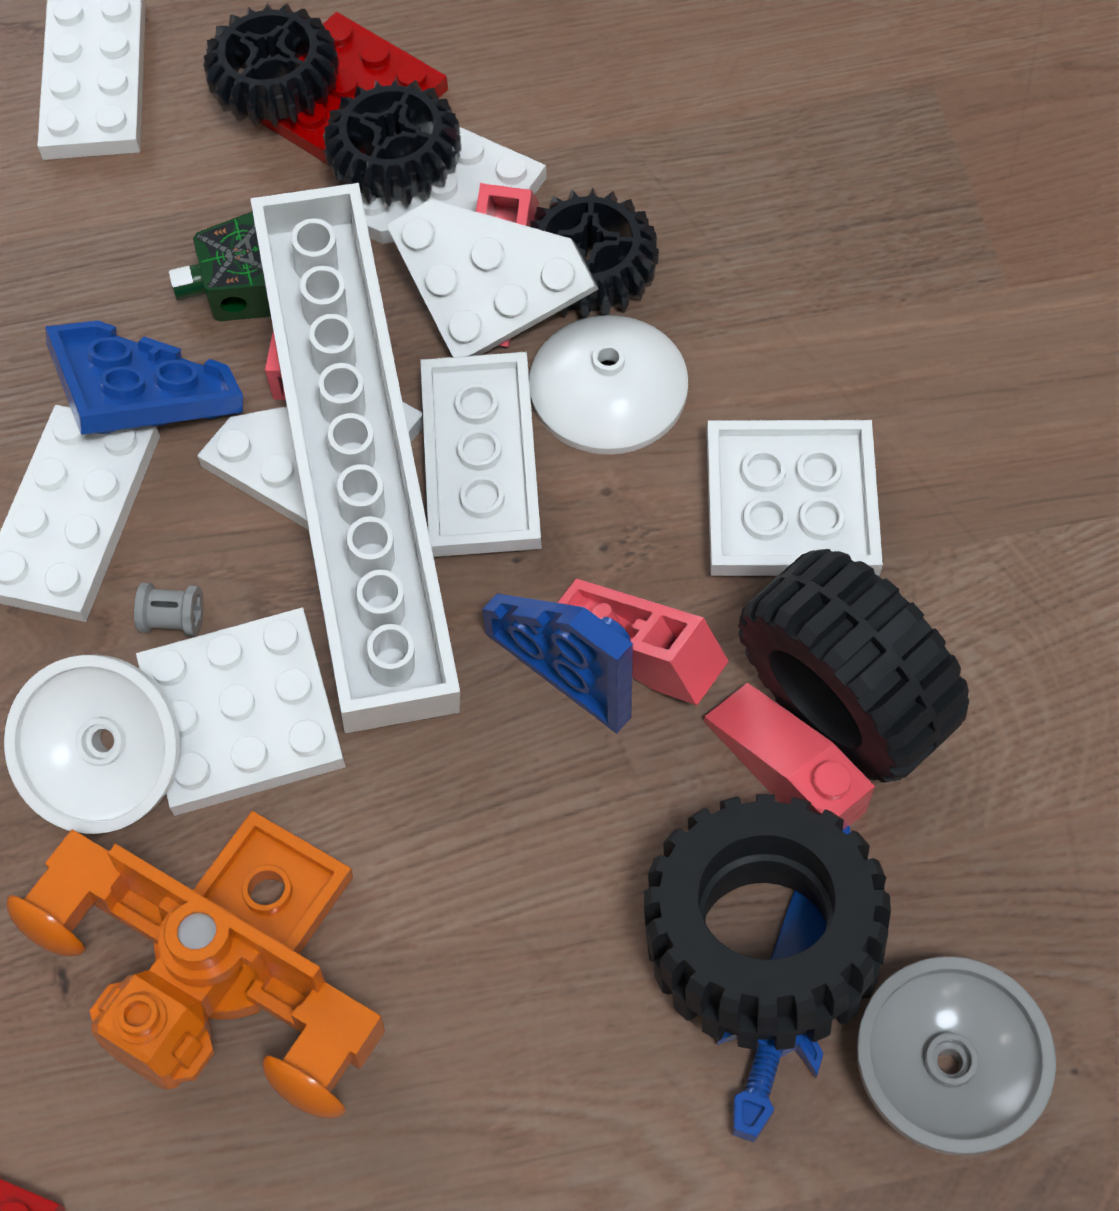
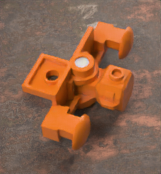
(213, 957)

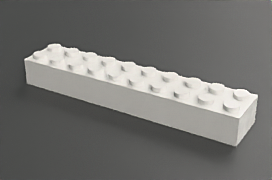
(355, 461)

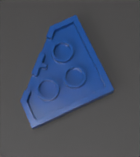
(135, 384)
(569, 649)

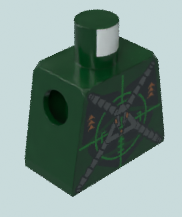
(226, 271)

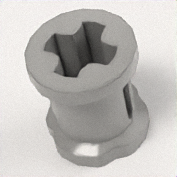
(168, 609)

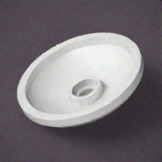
(613, 405)
(58, 751)

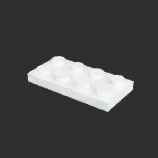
(92, 78)
(479, 455)
(70, 515)

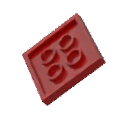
(361, 61)

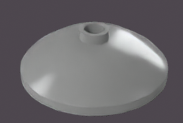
(980, 1021)

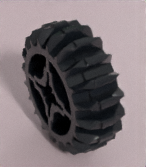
(273, 77)
(406, 140)
(621, 242)

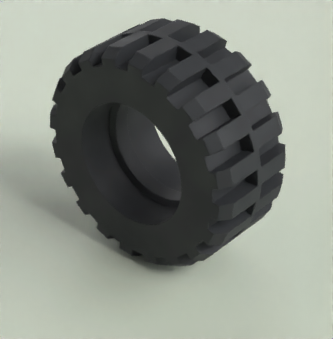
(855, 662)
(772, 846)

